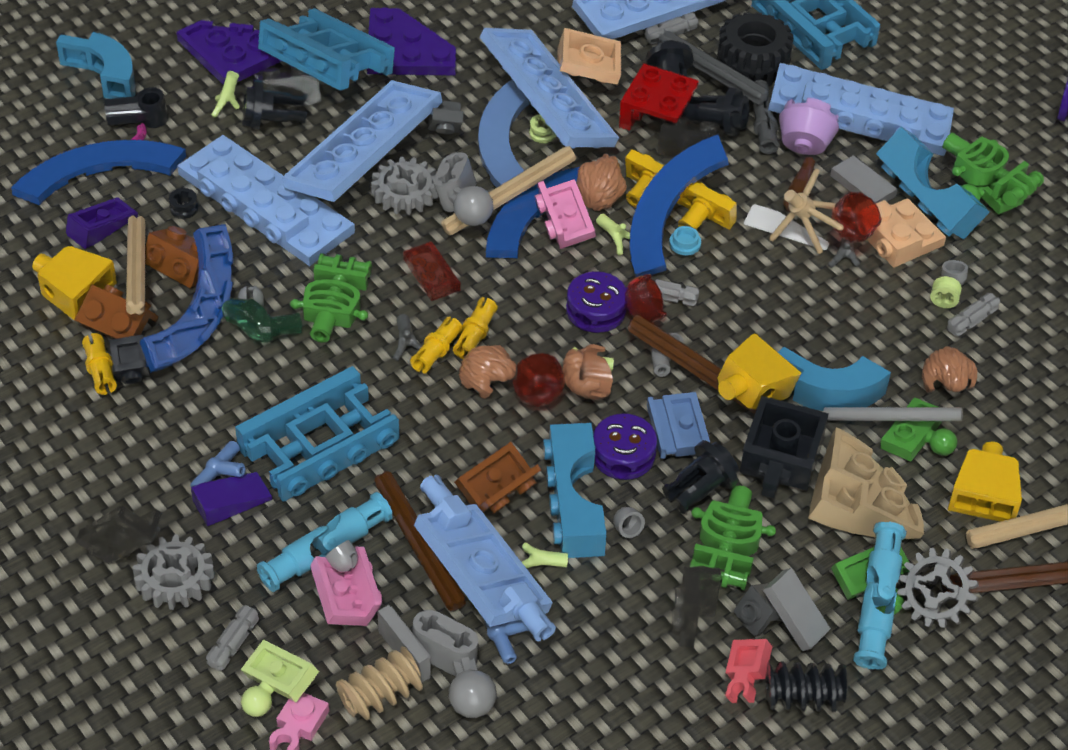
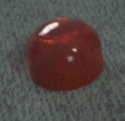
(857, 215)
(645, 298)
(539, 380)

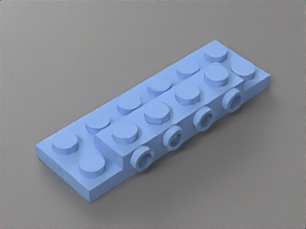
(622, 17)
(548, 88)
(864, 107)
(362, 141)
(259, 198)

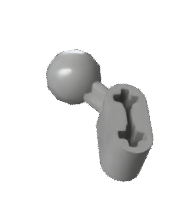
(459, 193)
(455, 651)

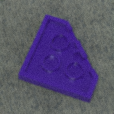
(416, 46)
(226, 48)

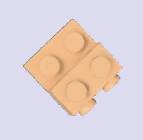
(590, 56)
(904, 233)

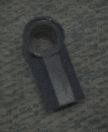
(146, 107)

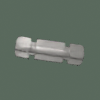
(676, 25)
(674, 292)
(973, 314)
(232, 638)

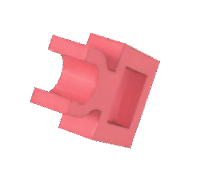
(746, 664)

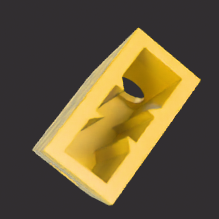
(69, 276)
(756, 371)
(987, 485)

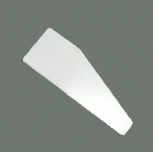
(769, 220)

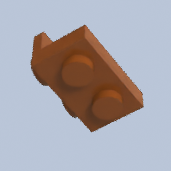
(173, 255)
(106, 313)
(497, 478)

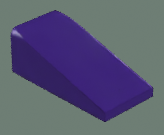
(98, 221)
(229, 496)

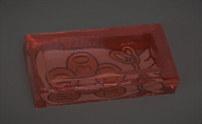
(431, 271)

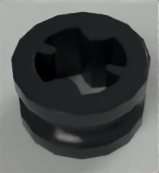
(176, 201)

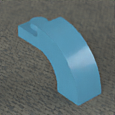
(102, 56)
(841, 387)

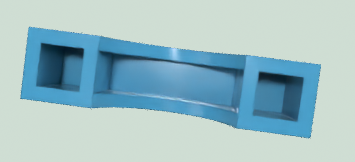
(909, 161)
(580, 522)

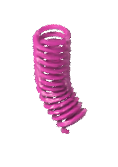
(139, 131)

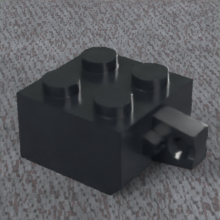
(783, 445)

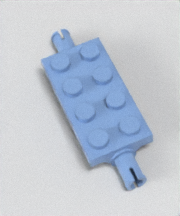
(482, 562)

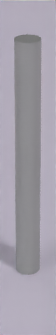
(894, 413)

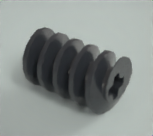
(806, 686)

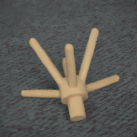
(804, 207)

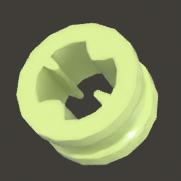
(540, 131)
(946, 292)

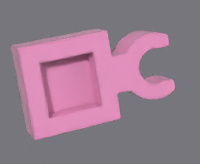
(298, 721)

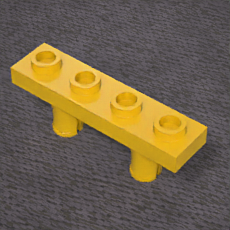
(698, 198)

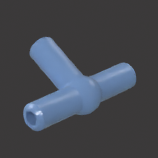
(221, 465)
(500, 634)

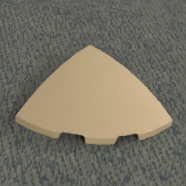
(858, 492)

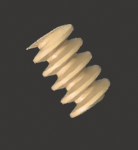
(379, 683)

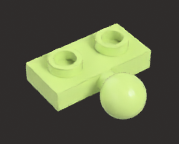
(277, 672)

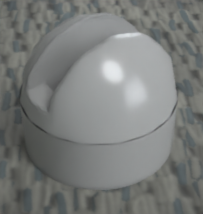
(956, 270)
(252, 292)
(632, 521)
(343, 557)

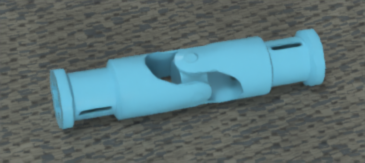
(348, 525)
(882, 576)

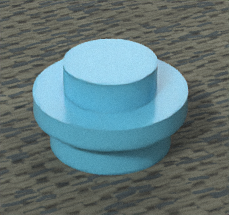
(685, 241)

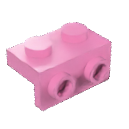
(566, 213)
(348, 595)

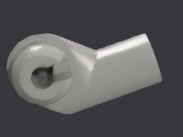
(660, 361)

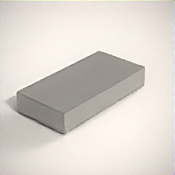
(860, 178)
(796, 609)
(398, 634)

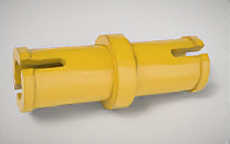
(475, 327)
(436, 344)
(99, 364)

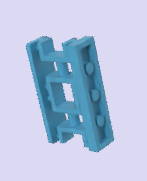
(809, 32)
(326, 48)
(307, 412)

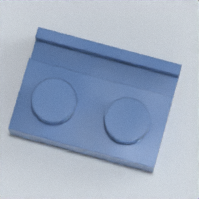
(677, 423)

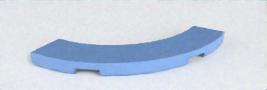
(495, 131)

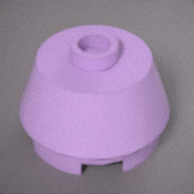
(808, 126)

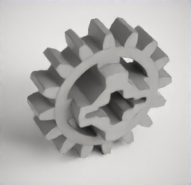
(404, 185)
(941, 571)
(173, 572)

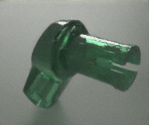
(256, 322)

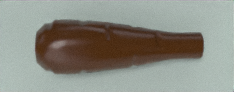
(801, 178)

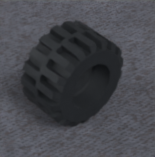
(755, 45)

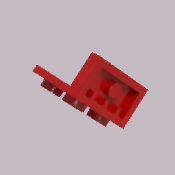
(656, 94)

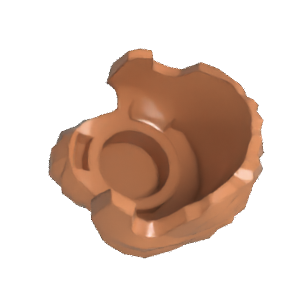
(601, 182)
(486, 365)
(949, 368)
(587, 373)

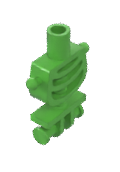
(986, 162)
(334, 295)
(730, 536)

